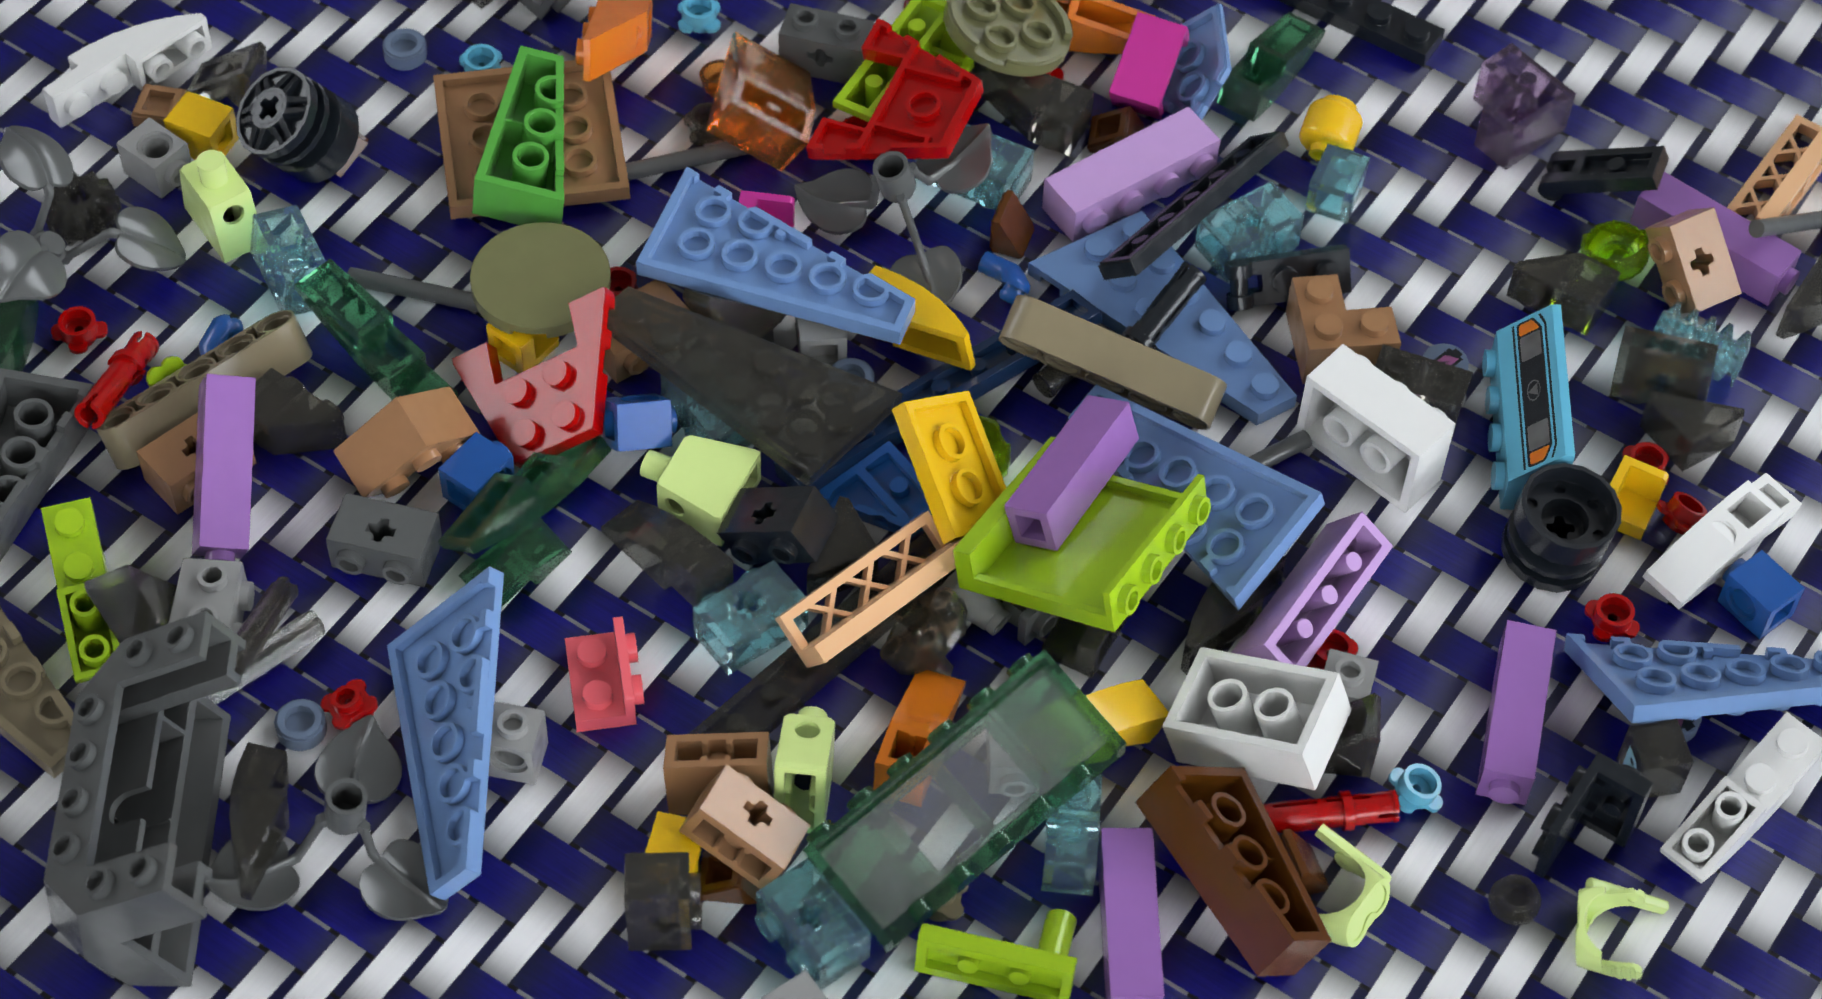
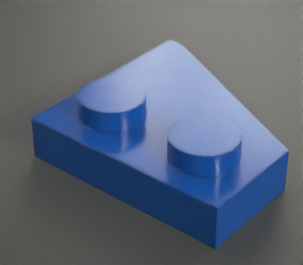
(881, 489)

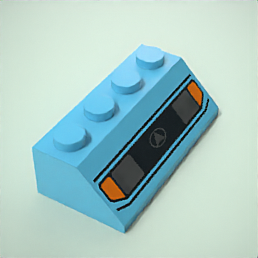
(1527, 401)

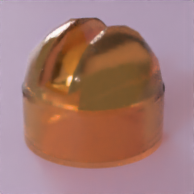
(710, 76)

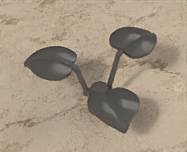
(840, 201)
(35, 261)
(351, 772)

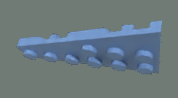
(758, 260)
(1198, 336)
(1252, 508)
(1695, 678)
(445, 710)

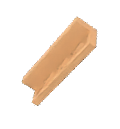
(1789, 187)
(877, 608)

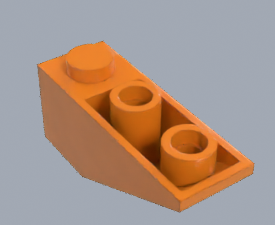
(613, 35)
(925, 706)

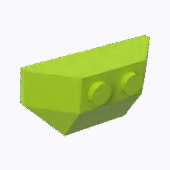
(921, 21)

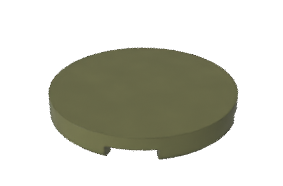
(1010, 34)
(532, 274)

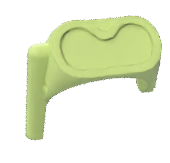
(1593, 901)
(1351, 923)

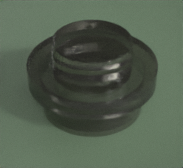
(1514, 900)

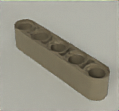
(267, 344)
(1112, 362)

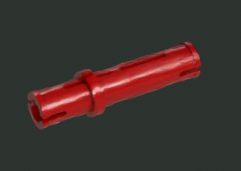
(124, 371)
(1335, 811)

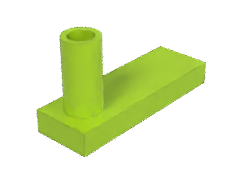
(1001, 964)

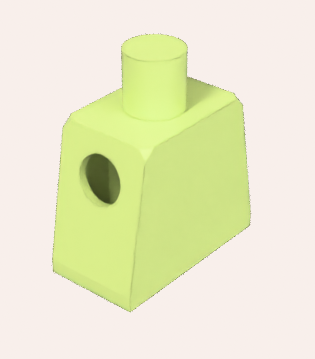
(210, 189)
(702, 480)
(805, 749)

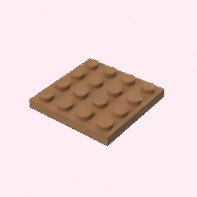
(592, 134)

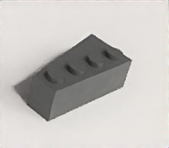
(35, 442)

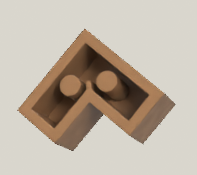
(1323, 324)
(403, 439)

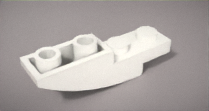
(133, 55)
(1721, 539)
(1744, 799)

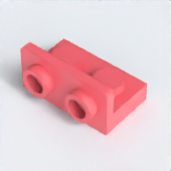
(602, 679)

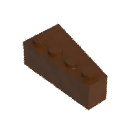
(1237, 864)

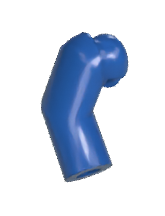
(1006, 272)
(219, 331)

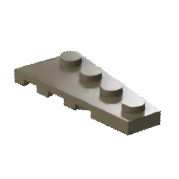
(31, 708)

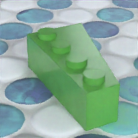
(524, 155)

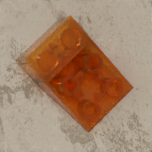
(762, 103)

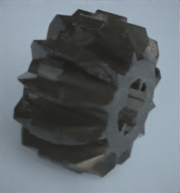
(83, 208)

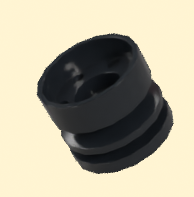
(297, 125)
(1560, 527)

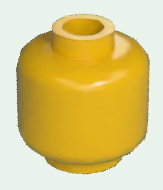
(1332, 122)

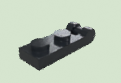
(1603, 171)
(1277, 271)

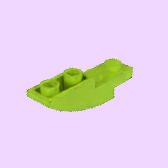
(77, 559)

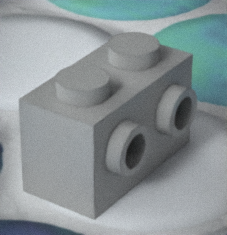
(213, 587)

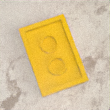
(950, 460)

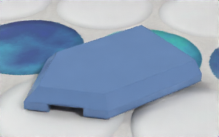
(1201, 65)

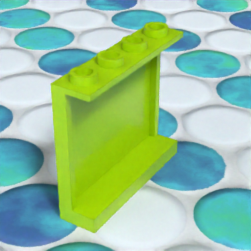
(1103, 562)

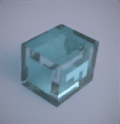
(1337, 183)

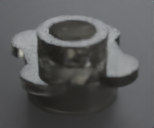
(697, 122)

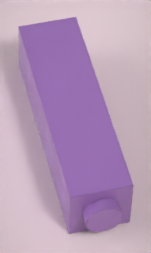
(1761, 264)
(223, 467)
(1071, 472)
(1516, 713)
(1129, 914)

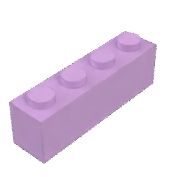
(1130, 174)
(1317, 592)

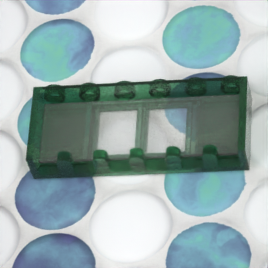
(964, 798)

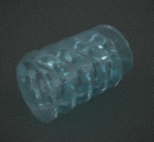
(1730, 352)

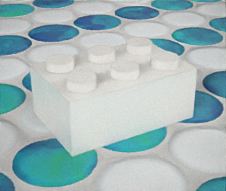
(1375, 427)
(1258, 717)

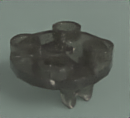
(926, 633)

